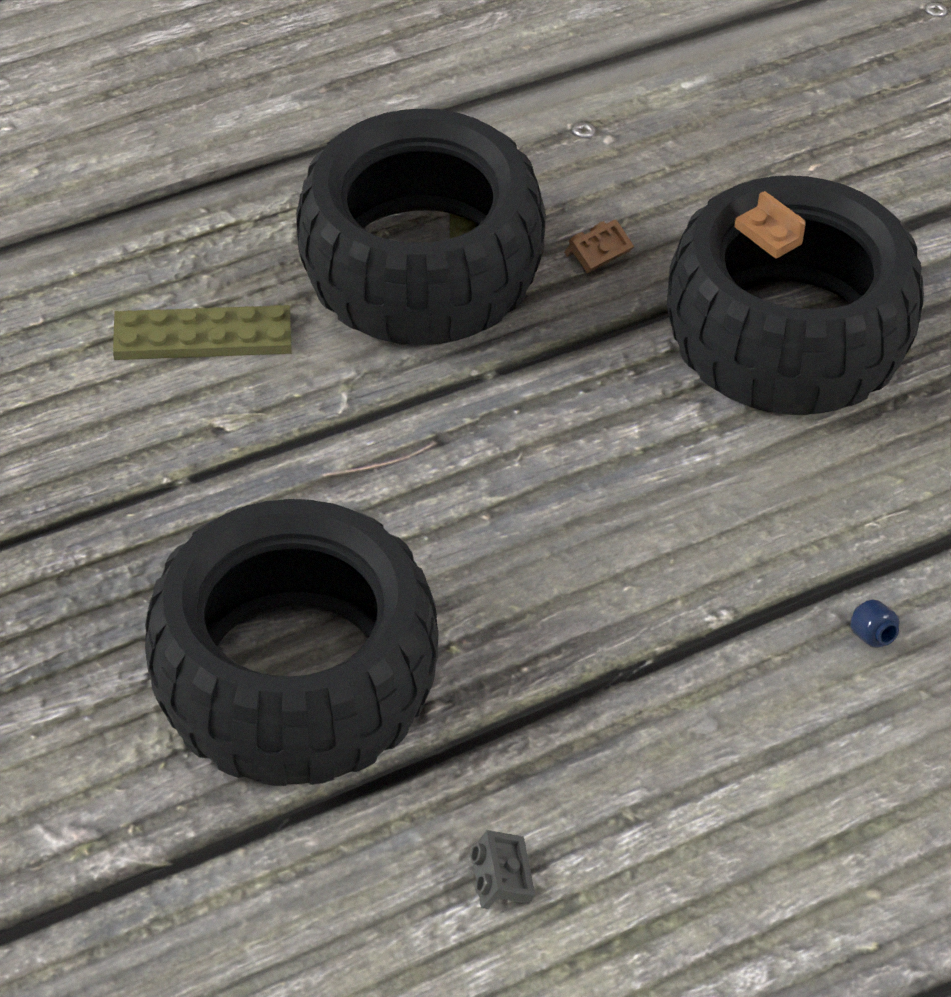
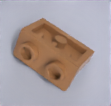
(772, 226)
(600, 245)

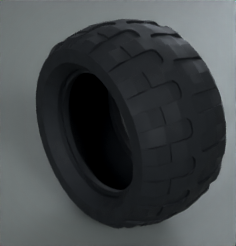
(421, 164)
(788, 355)
(303, 724)

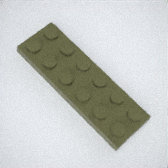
(202, 332)

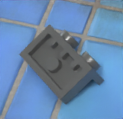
(501, 869)

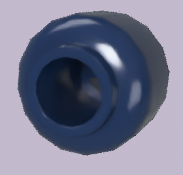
(875, 623)

